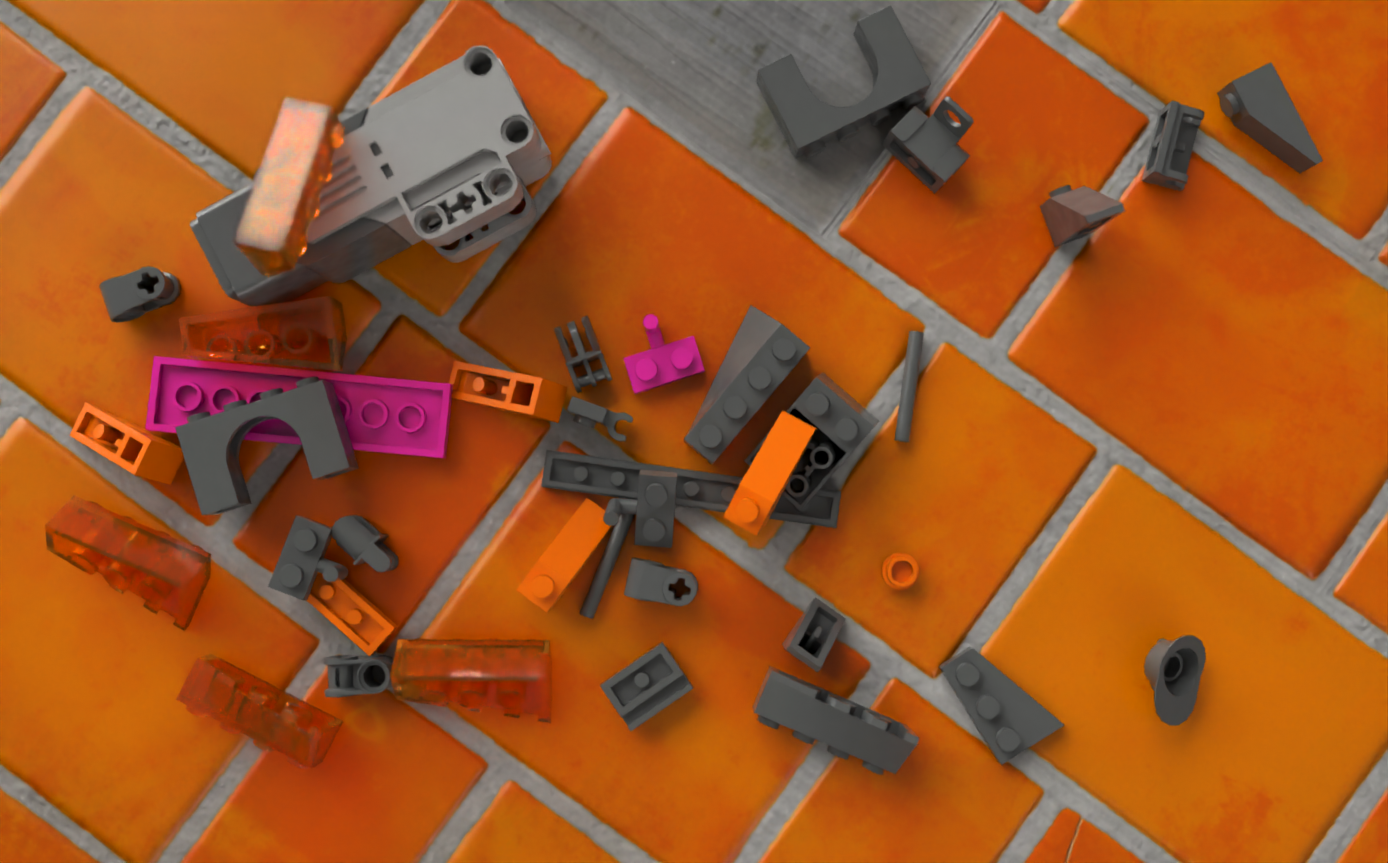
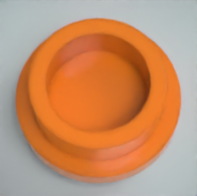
(900, 571)

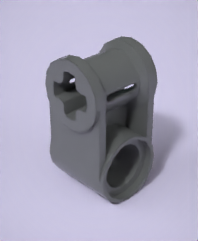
(134, 294)
(653, 580)
(353, 675)

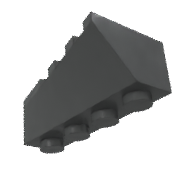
(748, 376)
(833, 721)

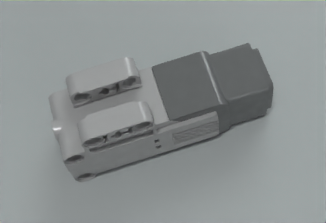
(408, 171)

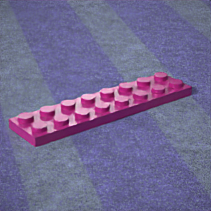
(377, 411)

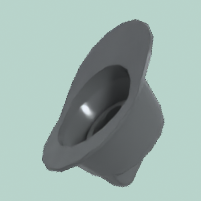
(1175, 676)

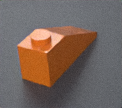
(508, 391)
(127, 444)
(769, 473)
(565, 556)

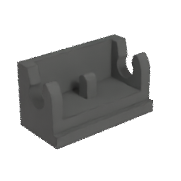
(1172, 146)

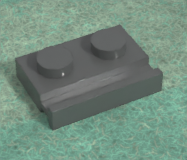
(646, 686)

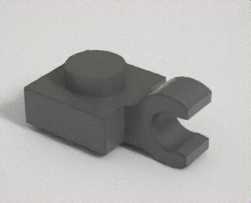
(588, 414)

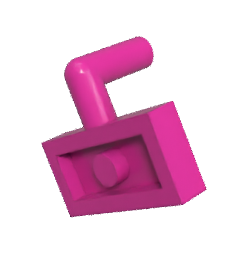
(663, 361)

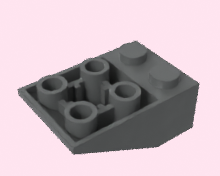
(840, 429)

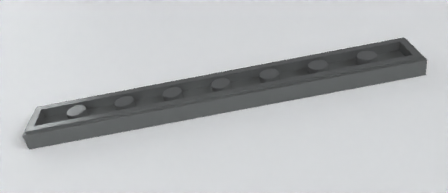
(693, 489)

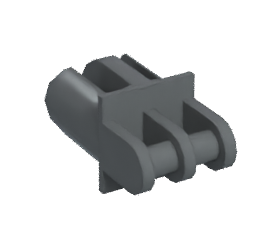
(584, 357)
(364, 543)

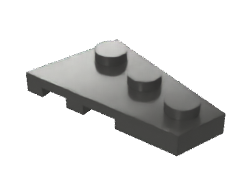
(997, 706)

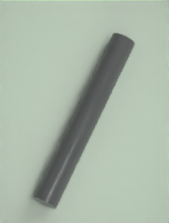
(909, 386)
(606, 565)

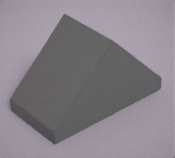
(814, 634)

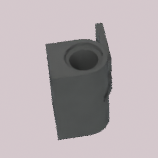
(930, 143)

